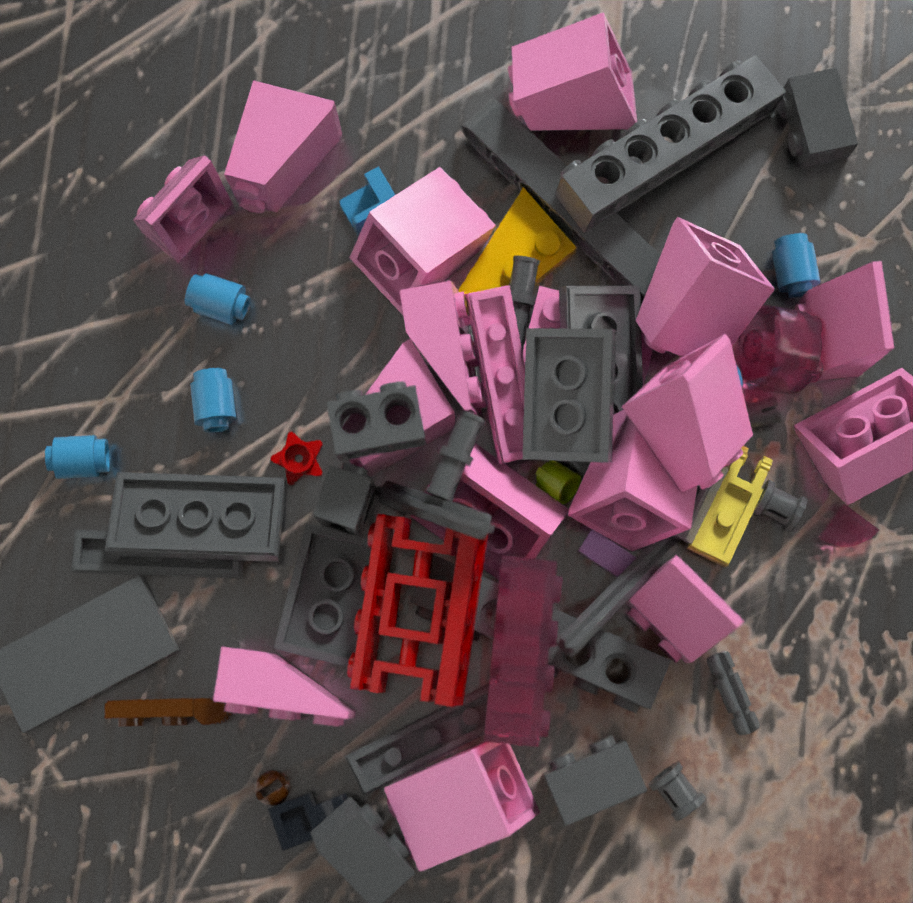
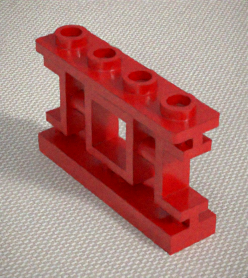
(452, 614)

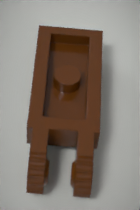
(172, 711)

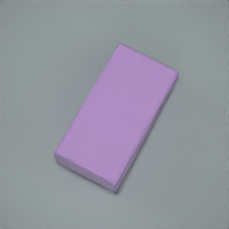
(605, 553)

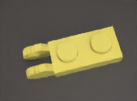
(730, 512)

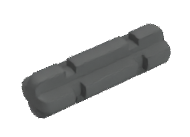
(733, 693)

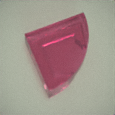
(847, 529)

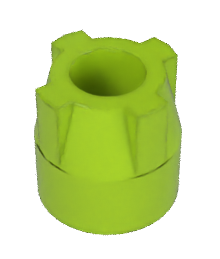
(558, 481)

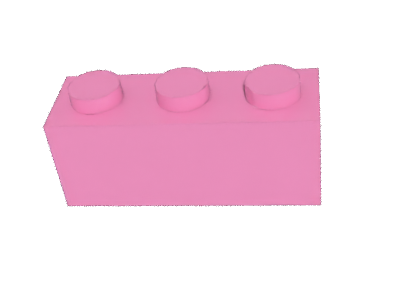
(863, 437)
(518, 510)

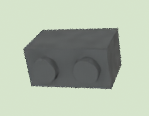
(818, 118)
(593, 780)
(362, 851)

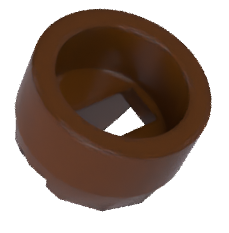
(267, 779)

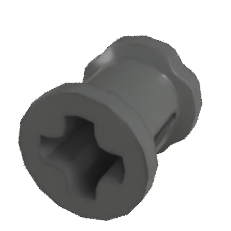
(780, 506)
(677, 791)

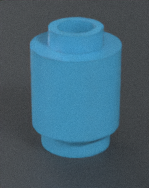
(795, 264)
(217, 298)
(213, 399)
(78, 457)

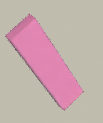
(500, 367)

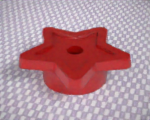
(294, 447)

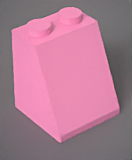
(573, 79)
(279, 145)
(420, 236)
(700, 291)
(435, 410)
(694, 415)
(633, 494)
(461, 803)

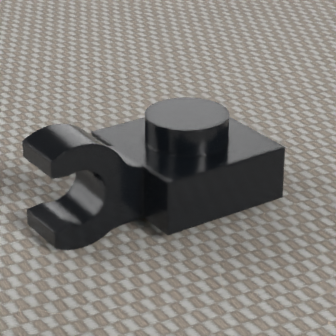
(299, 816)

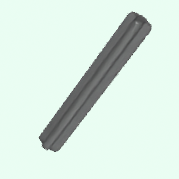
(435, 509)
(615, 596)

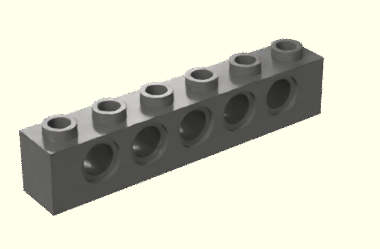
(592, 201)
(644, 667)

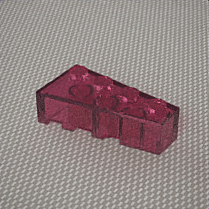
(520, 651)

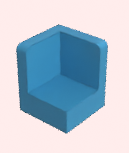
(361, 202)

